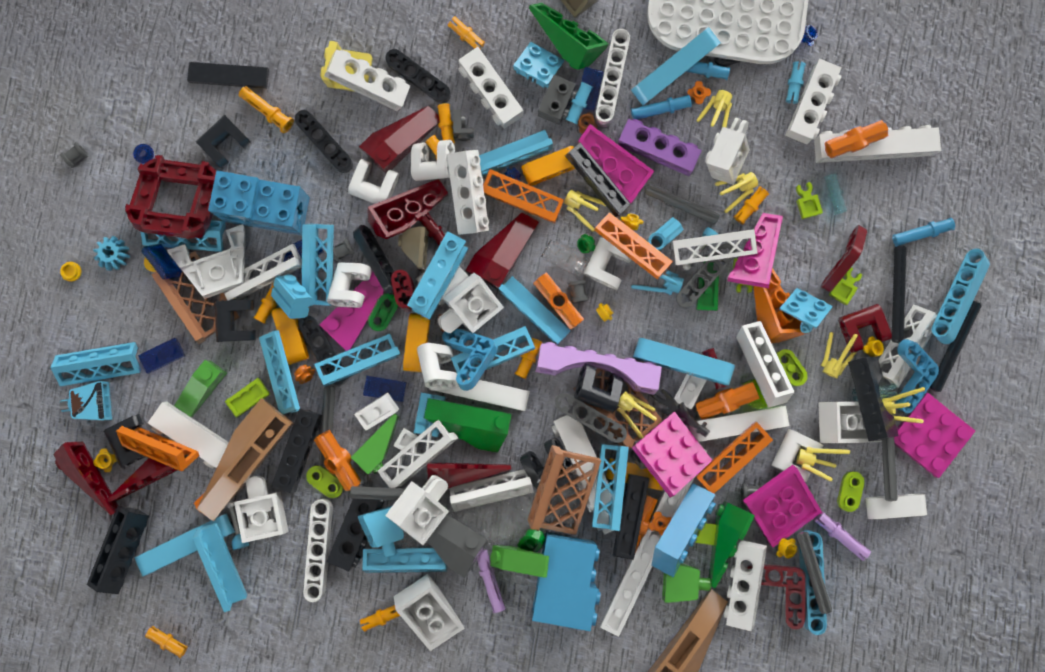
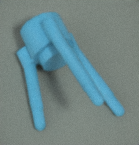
(672, 283)

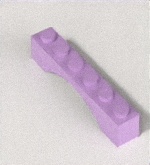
(639, 376)

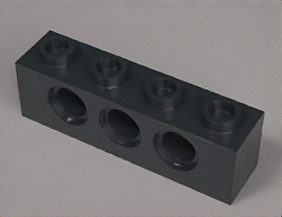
(297, 450)
(118, 550)
(338, 555)

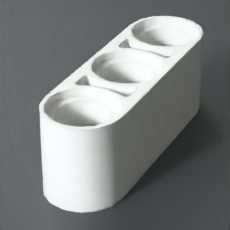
(905, 506)

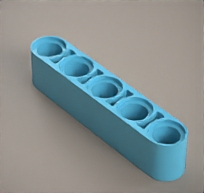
(675, 66)
(959, 287)
(684, 361)
(177, 547)
(814, 612)

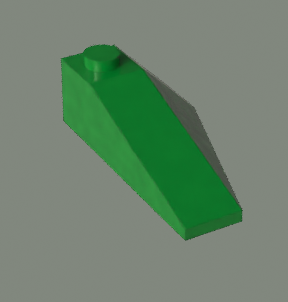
(573, 44)
(474, 425)
(731, 526)

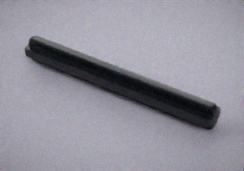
(899, 290)
(954, 348)

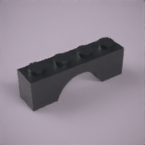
(866, 379)

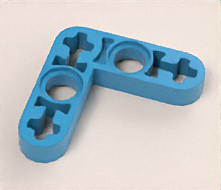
(476, 354)
(924, 369)

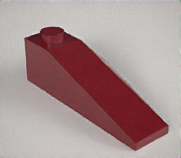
(395, 141)
(405, 209)
(501, 253)
(78, 465)
(462, 473)
(145, 475)

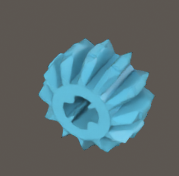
(111, 245)

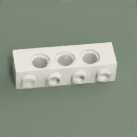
(476, 61)
(337, 72)
(821, 72)
(468, 192)
(746, 617)

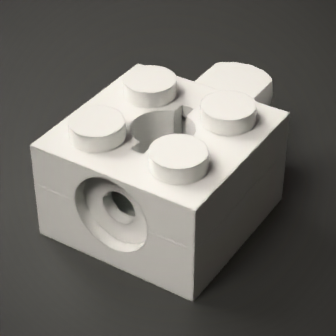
(728, 152)
(469, 305)
(427, 509)
(261, 513)

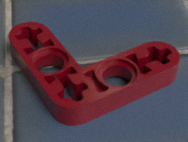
(852, 253)
(791, 587)

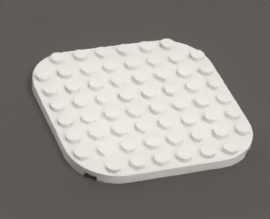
(746, 28)

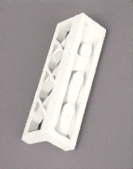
(708, 240)
(266, 277)
(920, 335)
(425, 458)
(492, 492)

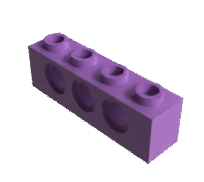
(664, 157)

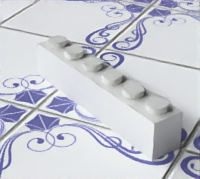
(899, 144)
(576, 441)

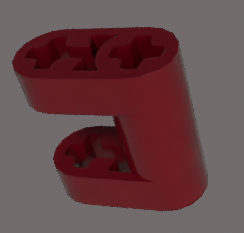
(401, 294)
(862, 318)

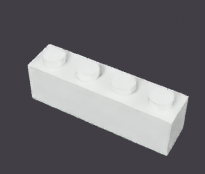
(764, 364)
(189, 433)

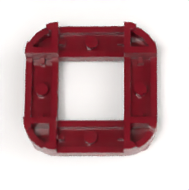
(146, 190)

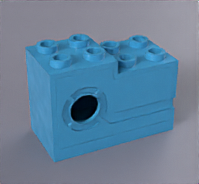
(258, 203)
(569, 590)

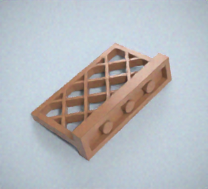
(183, 310)
(628, 442)
(546, 491)

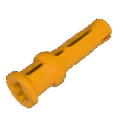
(272, 114)

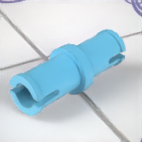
(795, 82)
(579, 103)

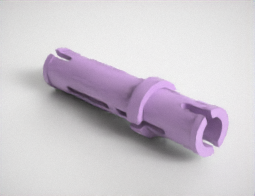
(835, 530)
(490, 582)

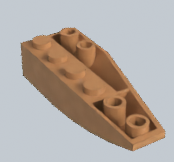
(244, 454)
(693, 639)

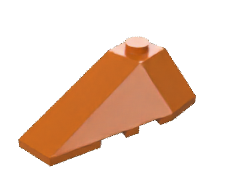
(776, 323)

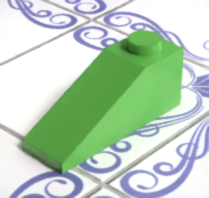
(200, 387)
(375, 449)
(519, 560)

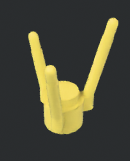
(721, 103)
(744, 183)
(575, 200)
(835, 367)
(627, 402)
(891, 407)
(807, 458)

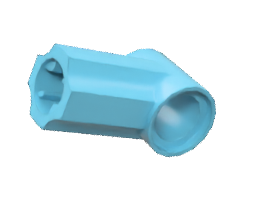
(666, 233)

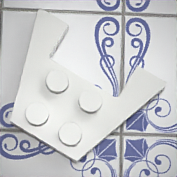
(218, 271)

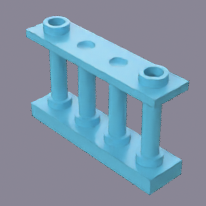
(438, 275)

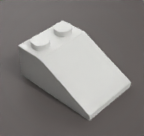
(841, 423)
(427, 612)

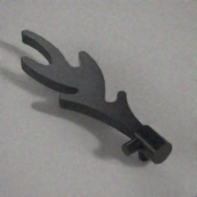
(681, 411)

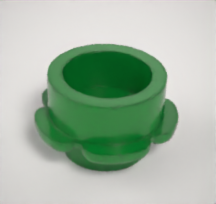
(586, 244)

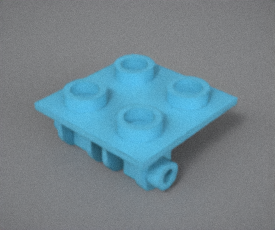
(538, 64)
(806, 309)

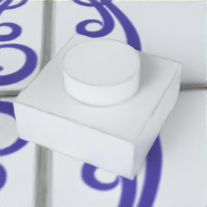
(405, 439)

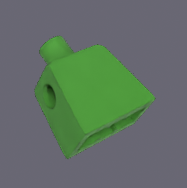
(684, 584)

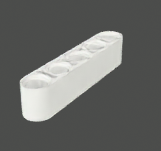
(615, 69)
(493, 394)
(738, 423)
(314, 559)

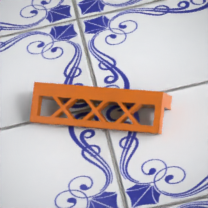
(519, 203)
(633, 246)
(157, 447)
(737, 461)

